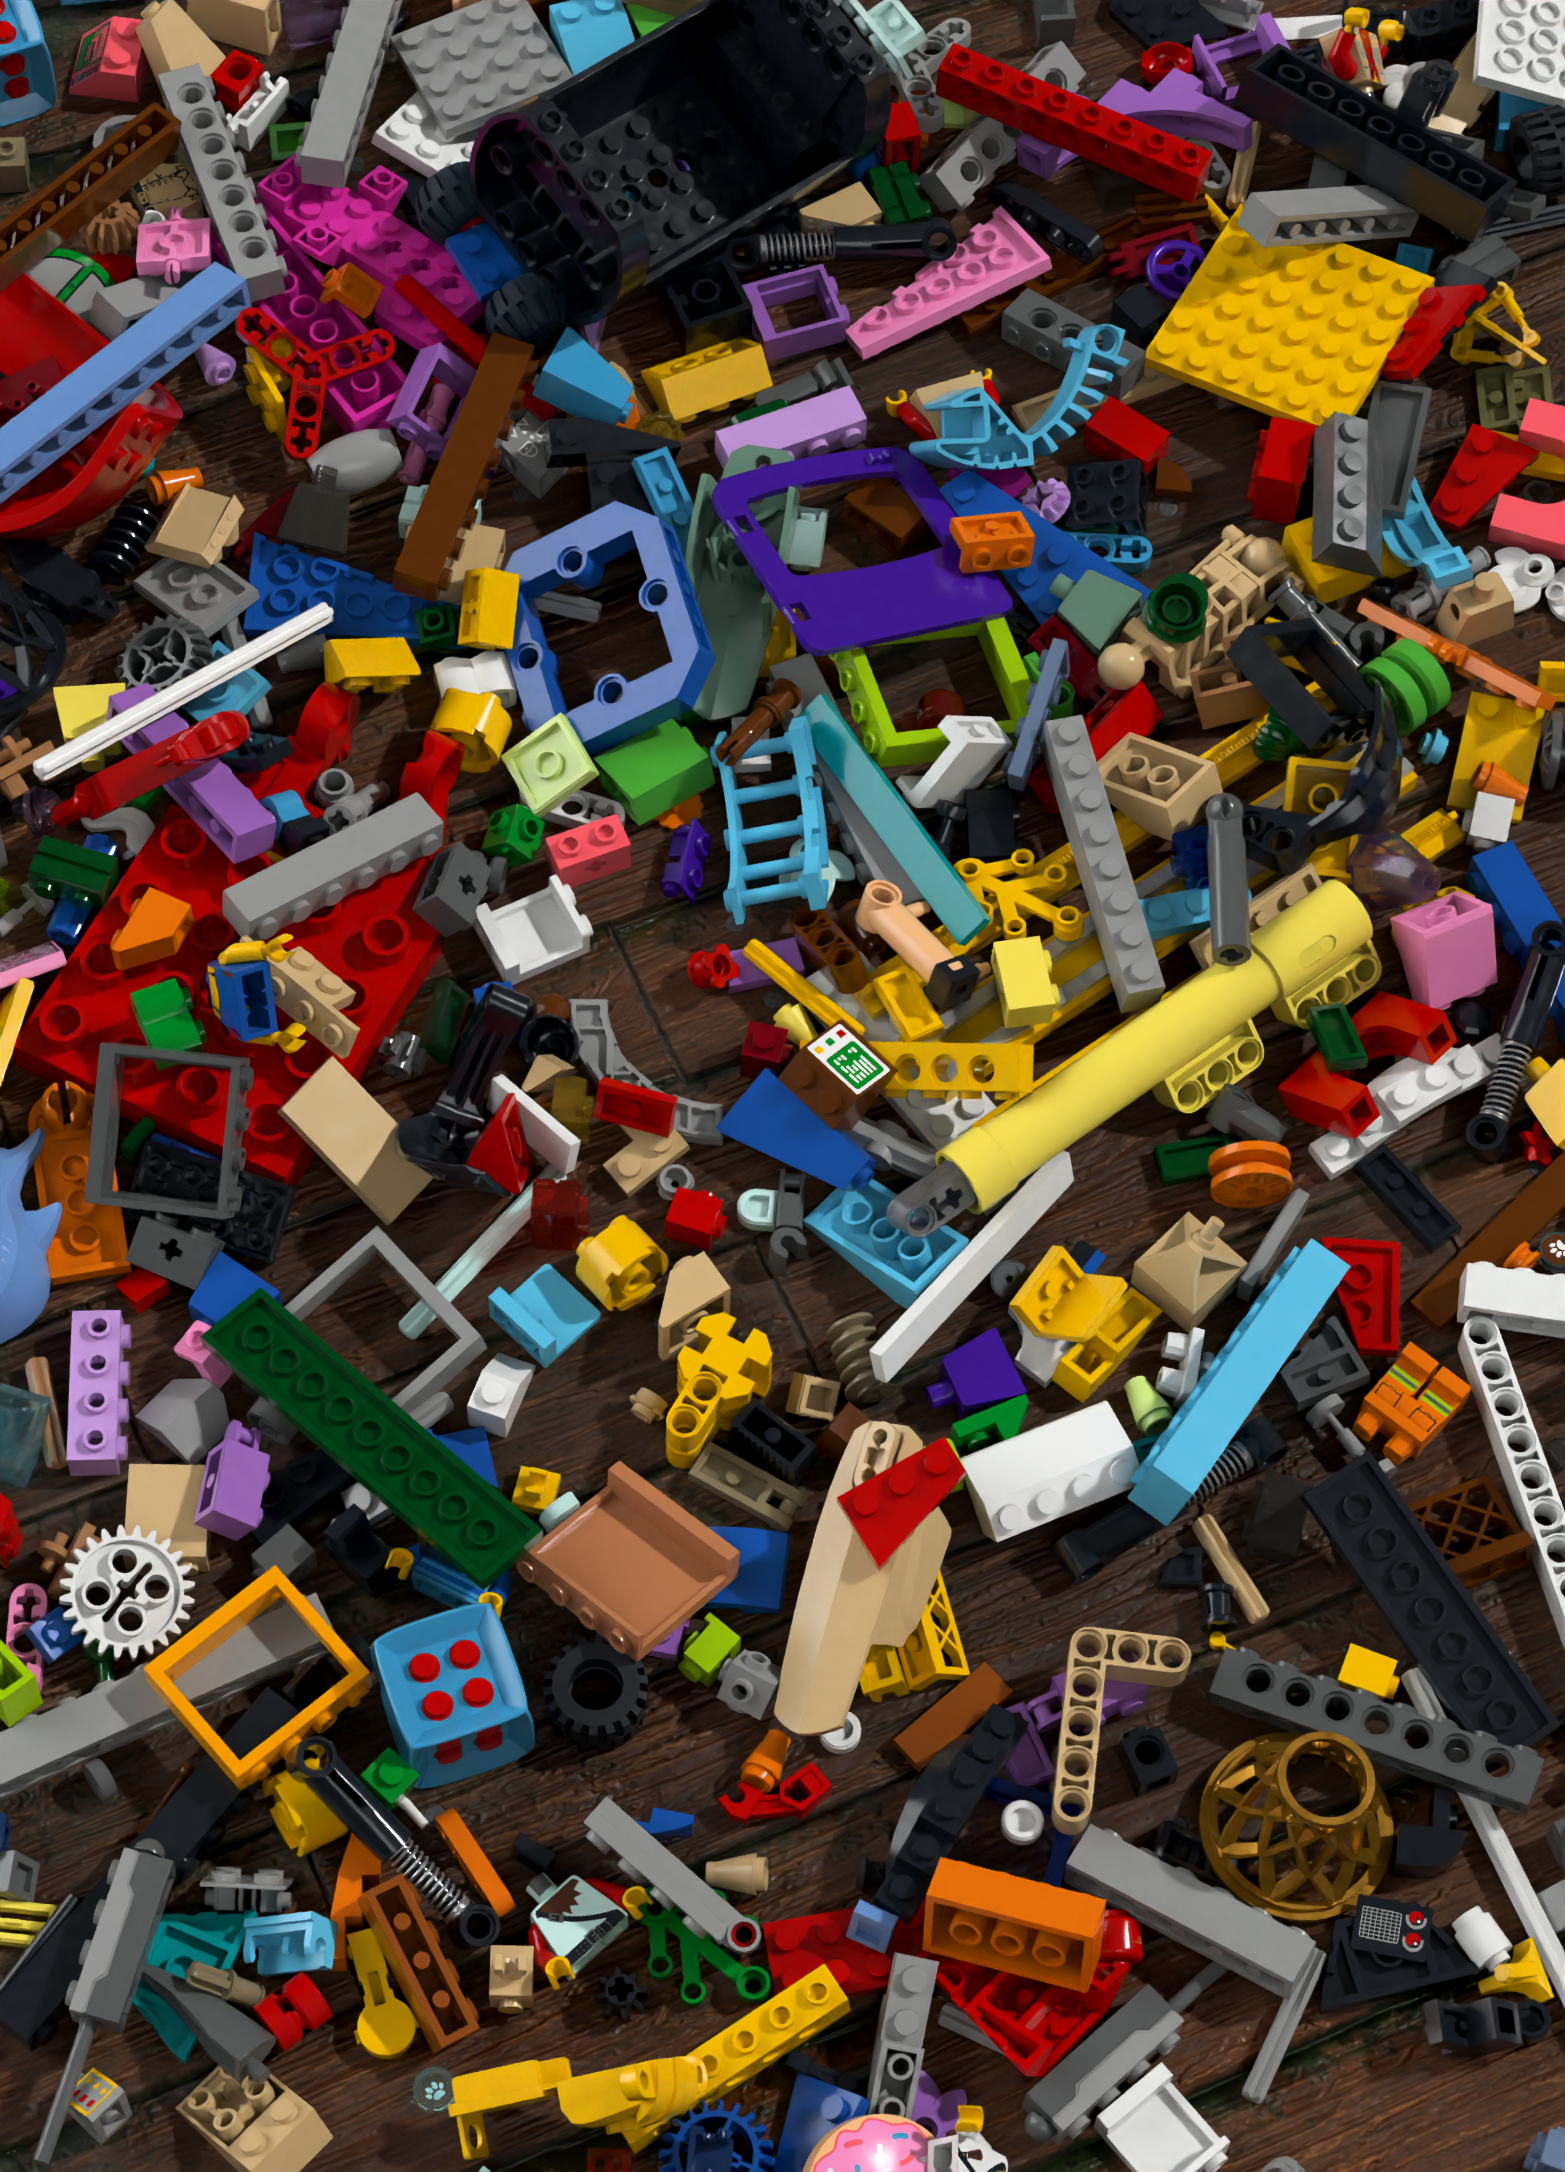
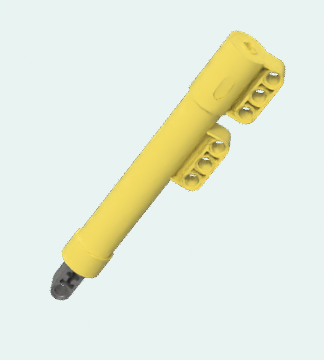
(1162, 1050)

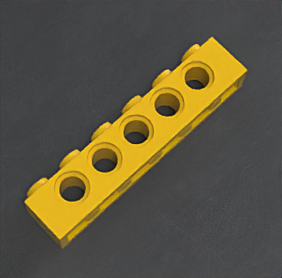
(1010, 1061)
(758, 2042)

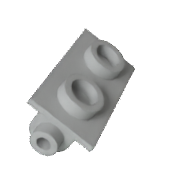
(1235, 12)

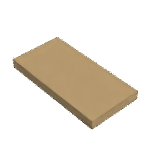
(354, 1139)

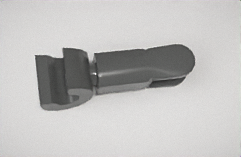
(803, 387)
(1358, 636)
(789, 1222)

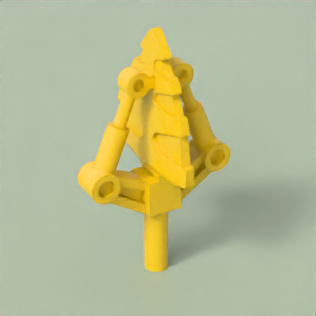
(1463, 340)

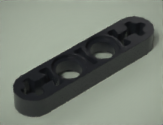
(1048, 221)

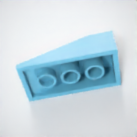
(588, 31)
(890, 1258)

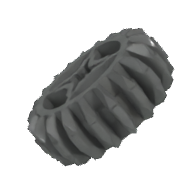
(164, 654)

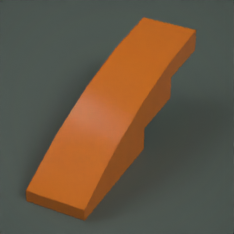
(357, 1871)

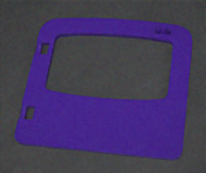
(870, 602)

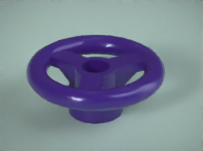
(1175, 276)

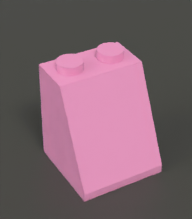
(1447, 949)

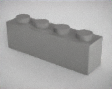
(126, 303)

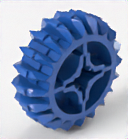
(720, 2119)

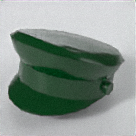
(1177, 609)

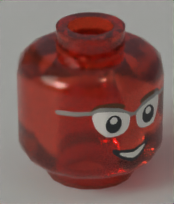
(936, 705)

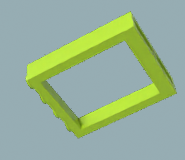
(927, 745)

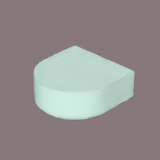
(758, 1209)
(559, 1511)

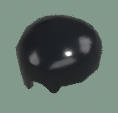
(547, 1036)

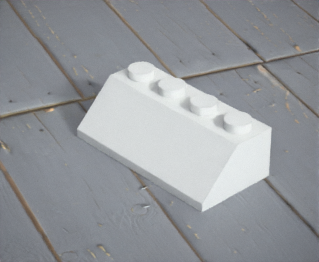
(1050, 1471)

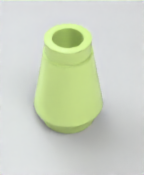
(1148, 1407)

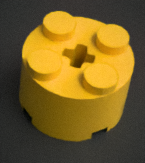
(475, 722)
(620, 1264)
(300, 1813)

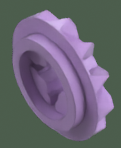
(1055, 501)

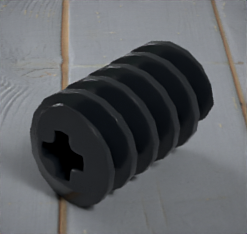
(122, 544)

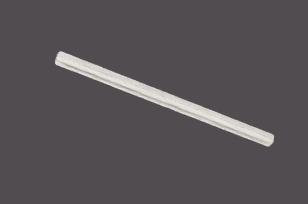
(182, 692)
(1498, 1848)

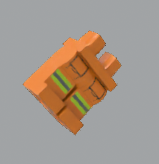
(1397, 1413)

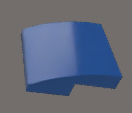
(760, 1570)

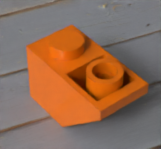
(153, 931)

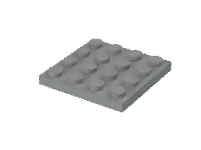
(479, 62)

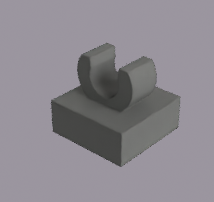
(18, 1876)

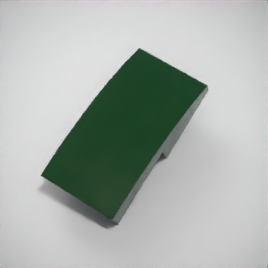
(438, 626)

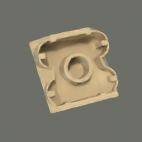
(196, 527)

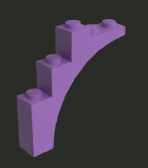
(1172, 107)

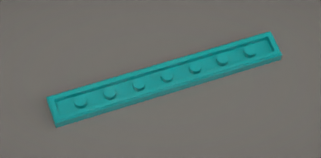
(894, 821)

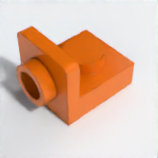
(352, 289)

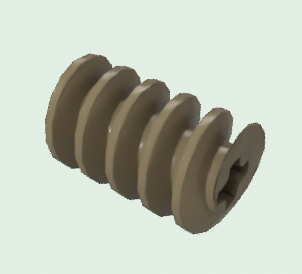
(851, 1350)

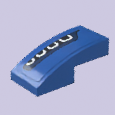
(669, 1826)

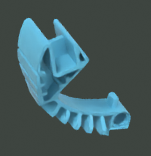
(982, 436)

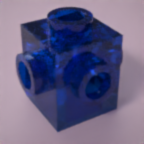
(1190, 857)

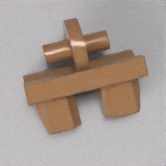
(10, 774)
(56, 1553)

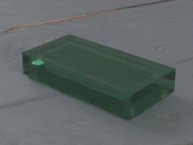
(444, 1020)

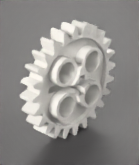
(97, 1570)

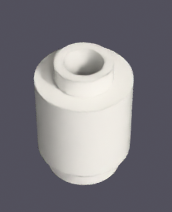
(1482, 1939)

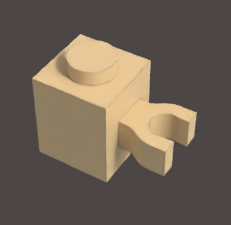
(511, 1978)

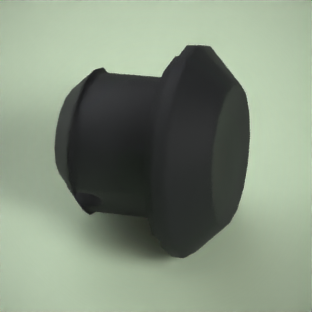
(869, 1873)

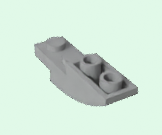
(900, 2036)

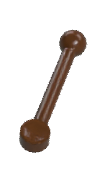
(184, 1772)

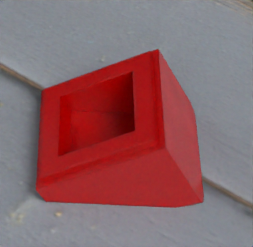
(142, 1289)

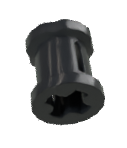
(1216, 1608)

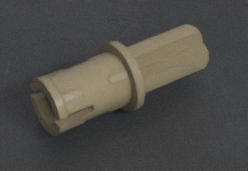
(224, 1984)

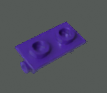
(691, 847)

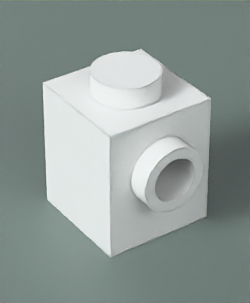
(1488, 821)

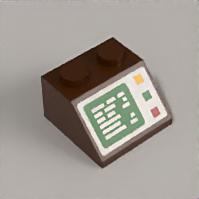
(838, 1075)

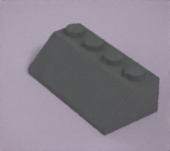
(1348, 495)

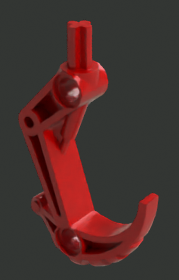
(153, 767)

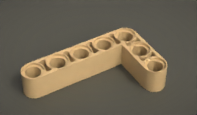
(1088, 1710)

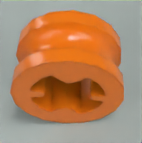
(1522, 1257)

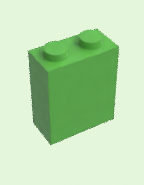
(655, 770)

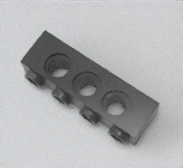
(1039, 329)

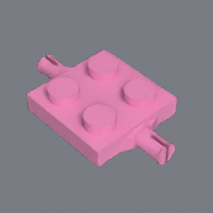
(174, 246)

